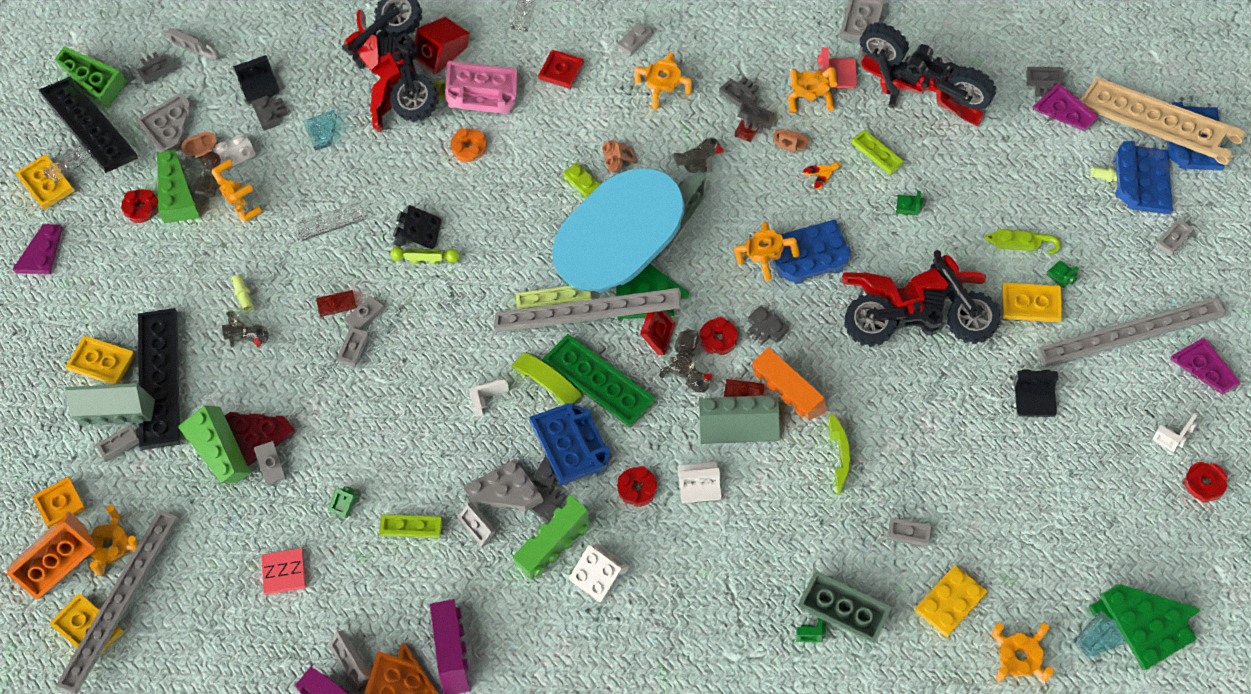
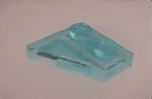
(321, 129)
(1099, 636)

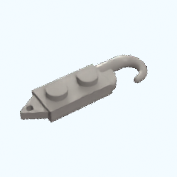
(189, 43)

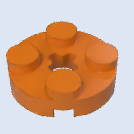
(466, 136)

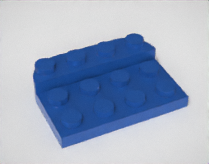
(1189, 158)
(1143, 178)
(820, 250)
(571, 442)

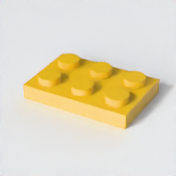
(41, 187)
(1031, 302)
(100, 360)
(950, 601)
(76, 619)

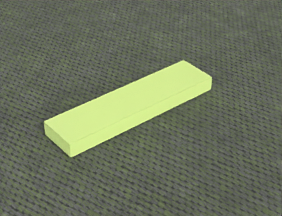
(550, 297)

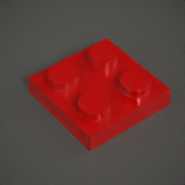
(561, 69)
(658, 330)

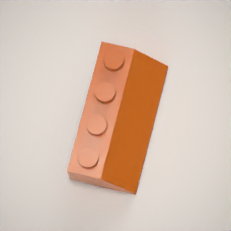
(789, 385)
(52, 556)

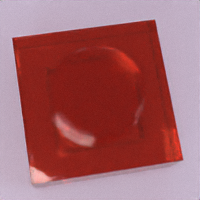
(745, 133)

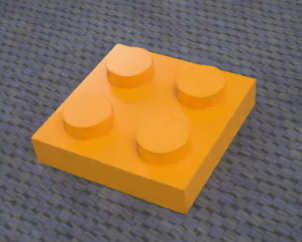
(58, 501)

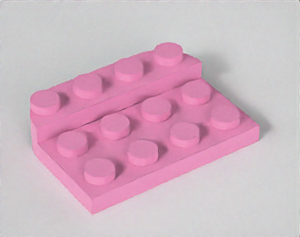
(480, 87)

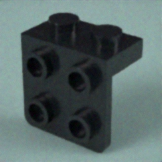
(256, 79)
(417, 227)
(1035, 393)

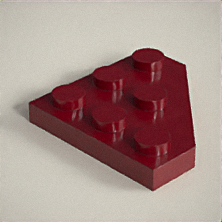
(257, 430)

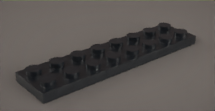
(88, 124)
(159, 377)

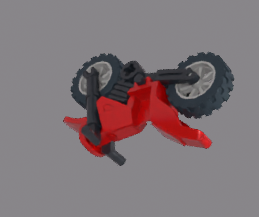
(392, 61)
(956, 87)
(920, 304)

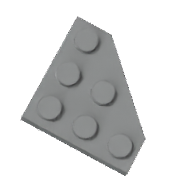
(166, 123)
(504, 488)

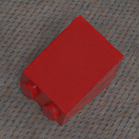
(440, 43)

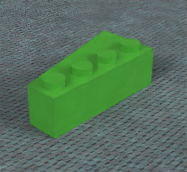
(95, 77)
(174, 193)
(215, 443)
(552, 538)

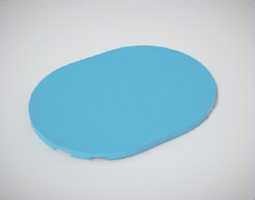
(618, 230)

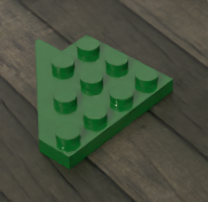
(648, 281)
(1149, 623)

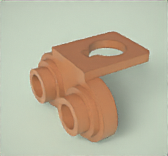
(790, 140)
(199, 144)
(614, 155)

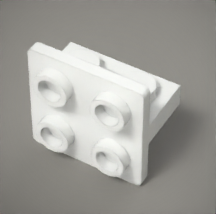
(699, 482)

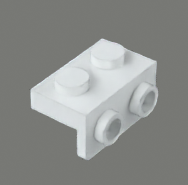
(237, 150)

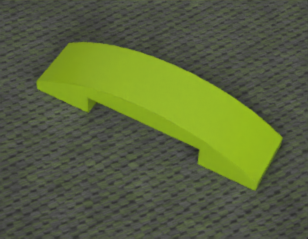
(547, 377)
(837, 432)

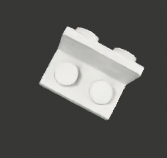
(597, 571)

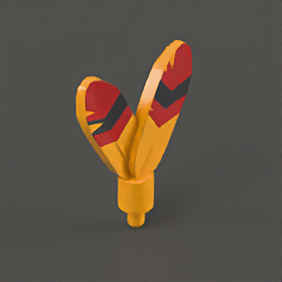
(823, 171)

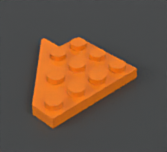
(398, 675)

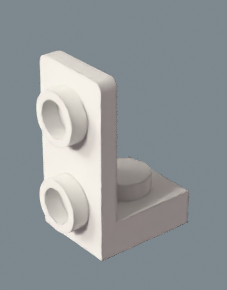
(481, 391)
(1169, 439)

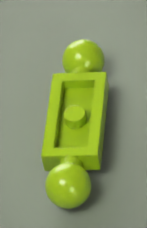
(418, 255)

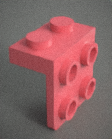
(844, 68)

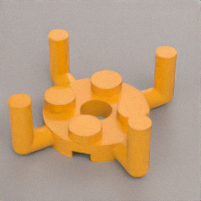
(661, 84)
(817, 86)
(228, 191)
(764, 254)
(120, 545)
(1026, 644)

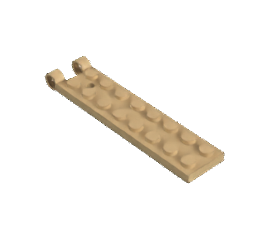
(1161, 119)

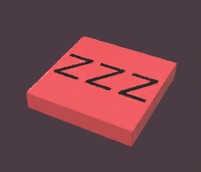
(283, 571)

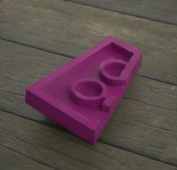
(1065, 108)
(41, 251)
(1207, 366)

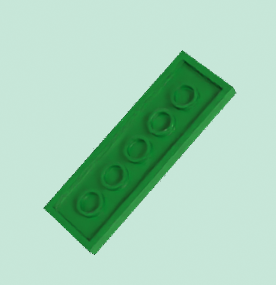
(599, 381)

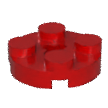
(137, 197)
(718, 326)
(1198, 489)
(633, 496)

